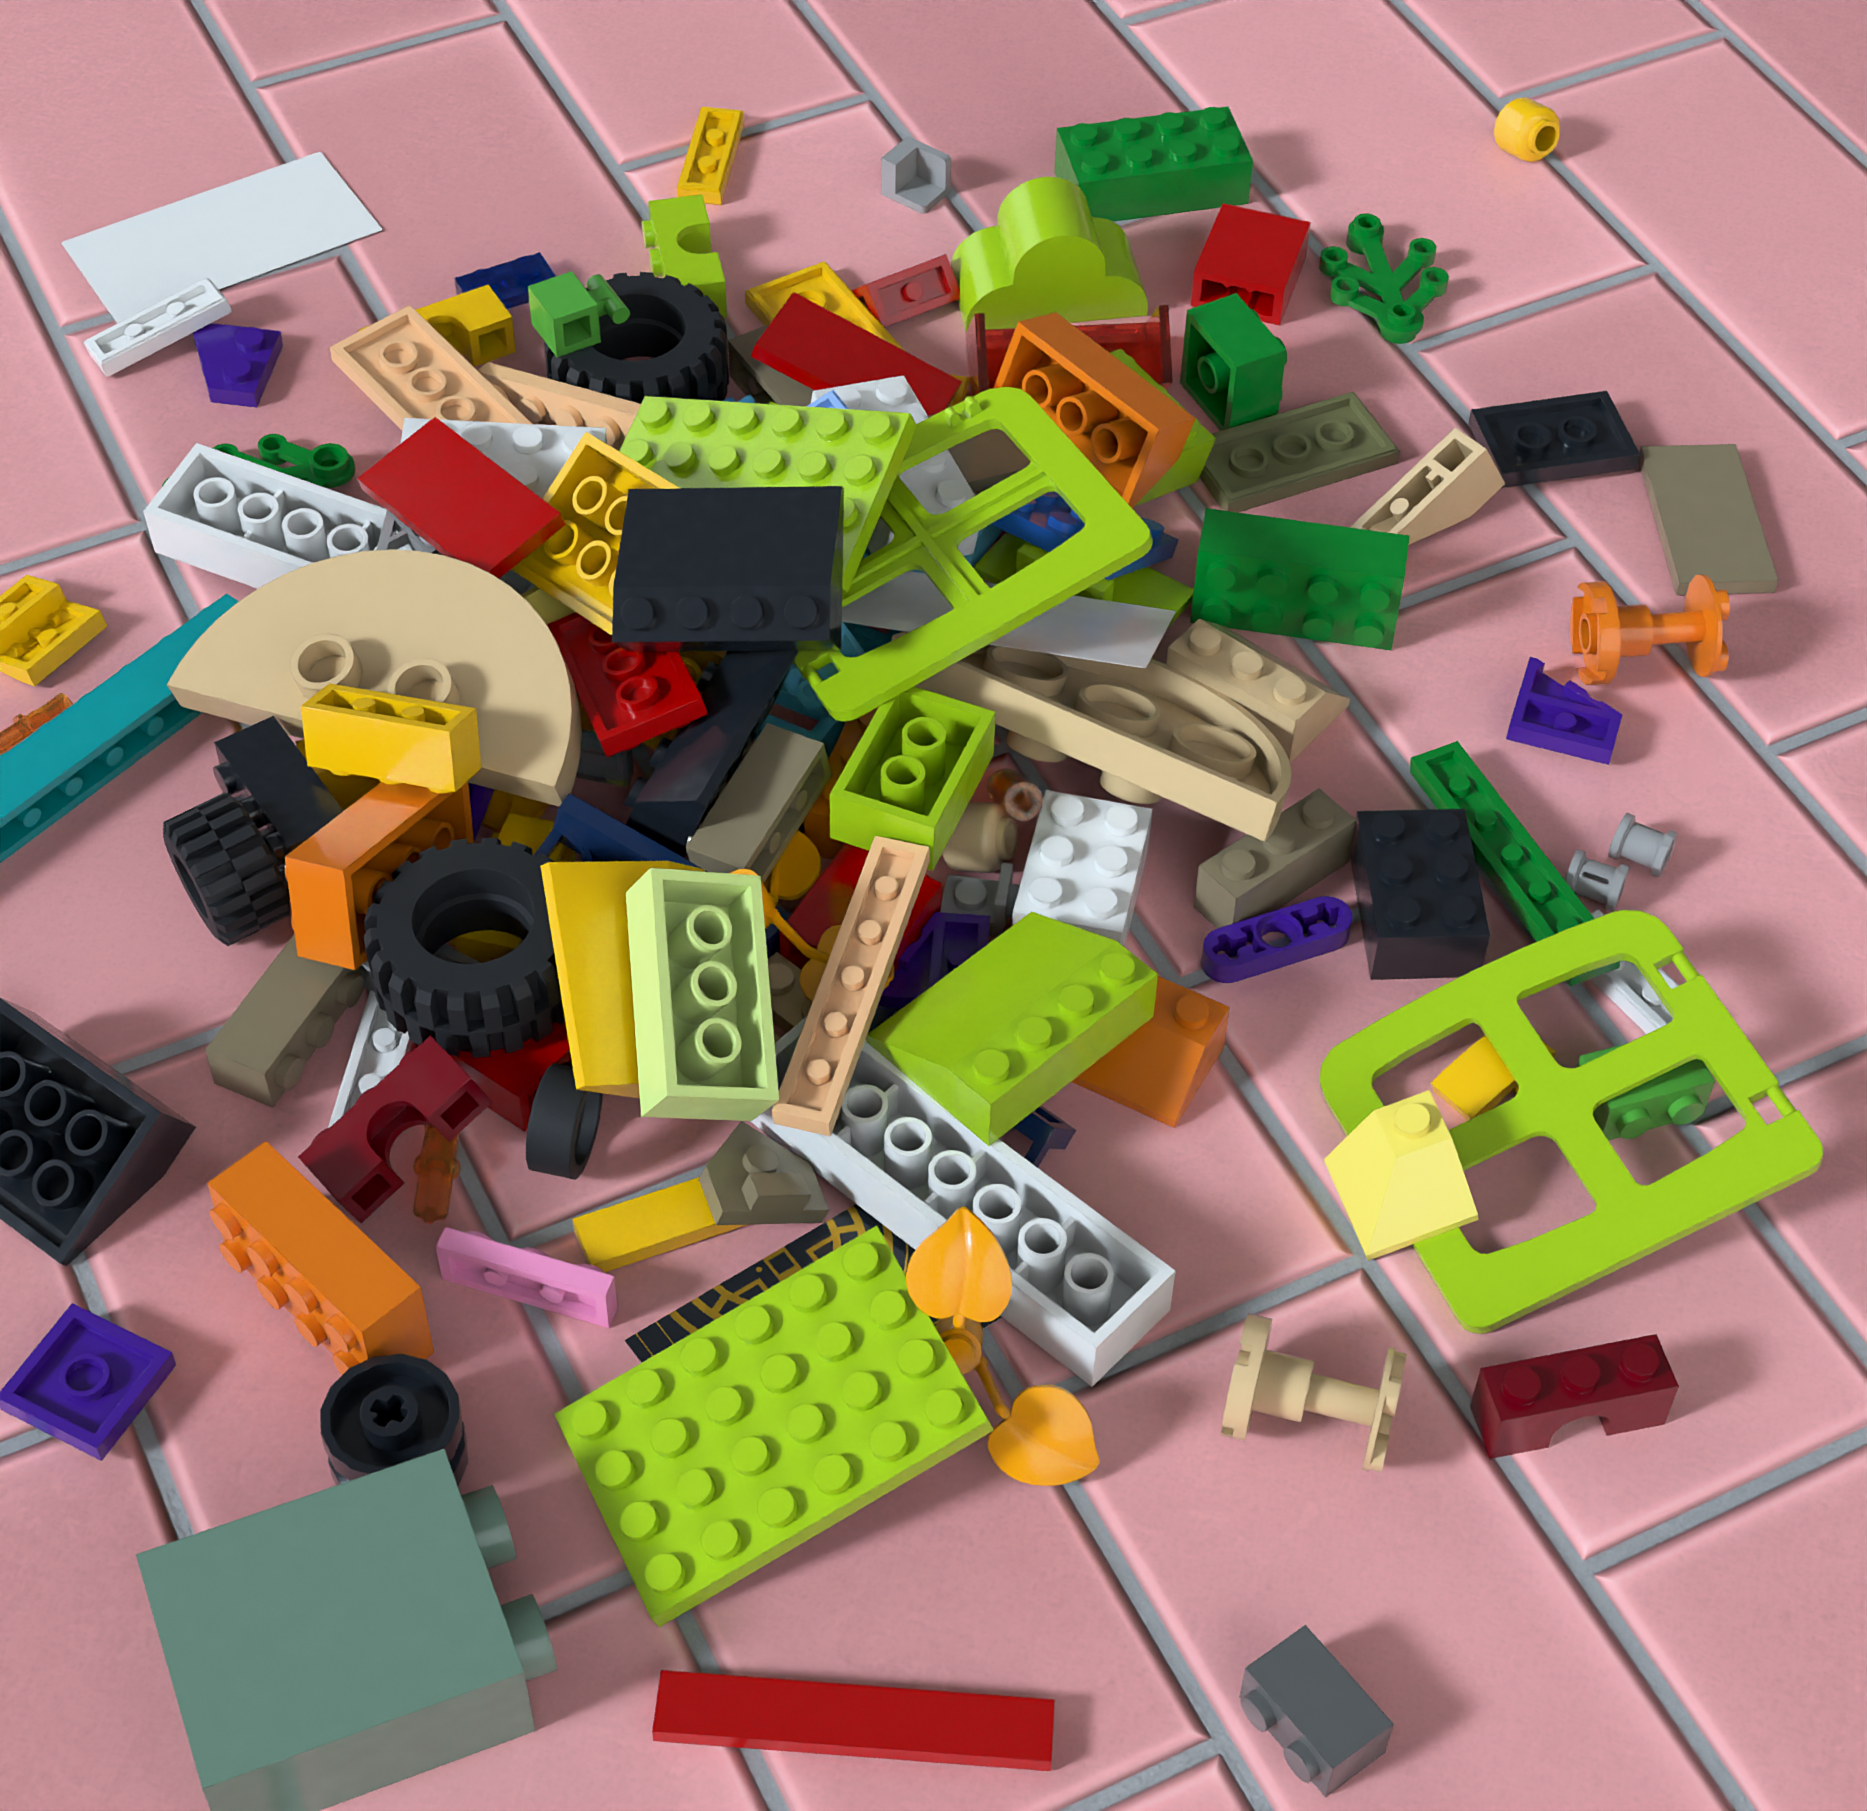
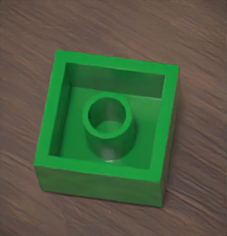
(1232, 363)

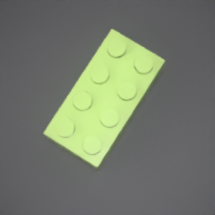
(701, 995)

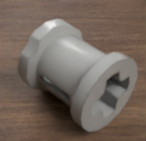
(1642, 844)
(1612, 877)

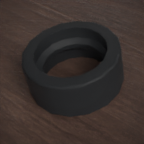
(562, 1124)

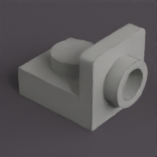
(982, 897)

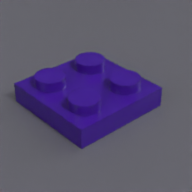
(86, 1381)

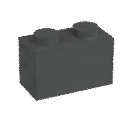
(1314, 1711)

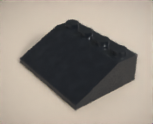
(730, 570)
(73, 1137)

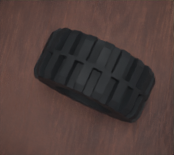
(664, 323)
(448, 896)

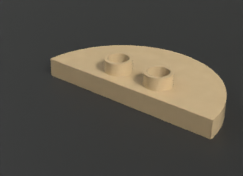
(403, 629)
(1141, 726)

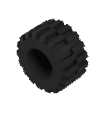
(226, 868)

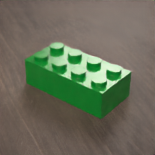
(1156, 163)
(1299, 578)

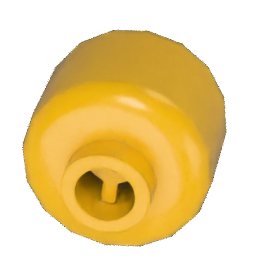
(1527, 129)

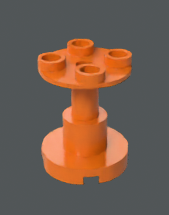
(1613, 631)

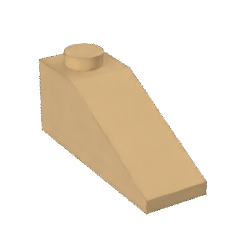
(1437, 491)

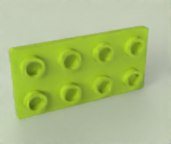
(1140, 587)

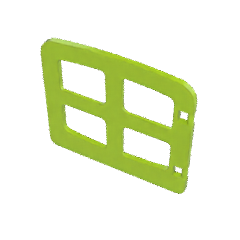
(930, 543)
(1560, 1104)

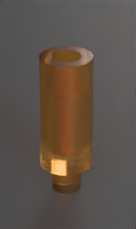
(1015, 794)

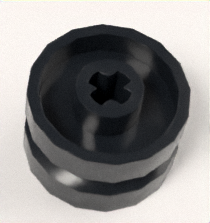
(389, 1415)

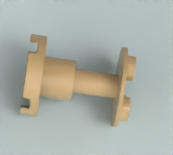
(1286, 1387)

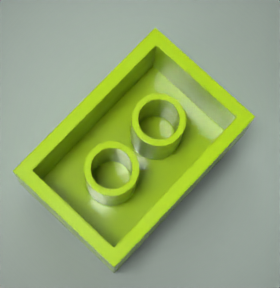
(913, 772)

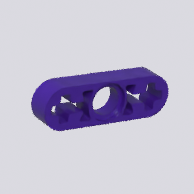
(1262, 957)

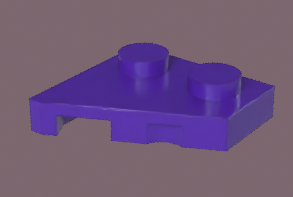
(237, 361)
(1562, 717)
(943, 946)

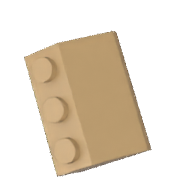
(1275, 692)

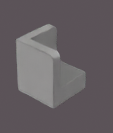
(915, 175)

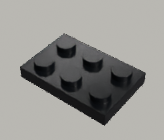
(1555, 438)

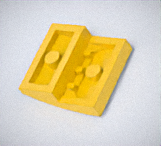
(42, 629)

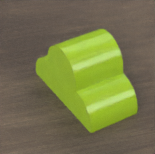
(1046, 261)

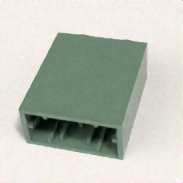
(345, 1639)

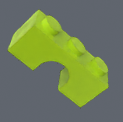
(682, 246)

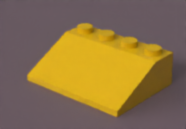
(582, 557)
(595, 968)

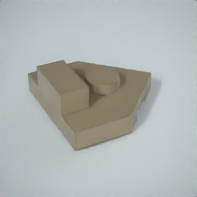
(760, 1183)

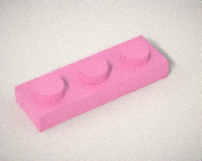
(527, 1276)

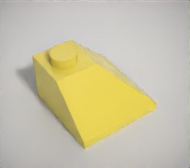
(1401, 1177)

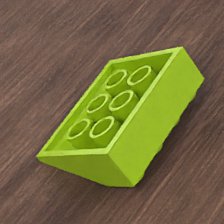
(1018, 1021)

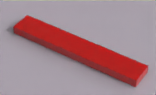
(854, 1720)

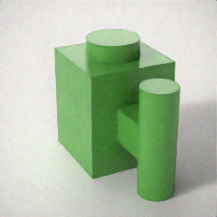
(570, 314)

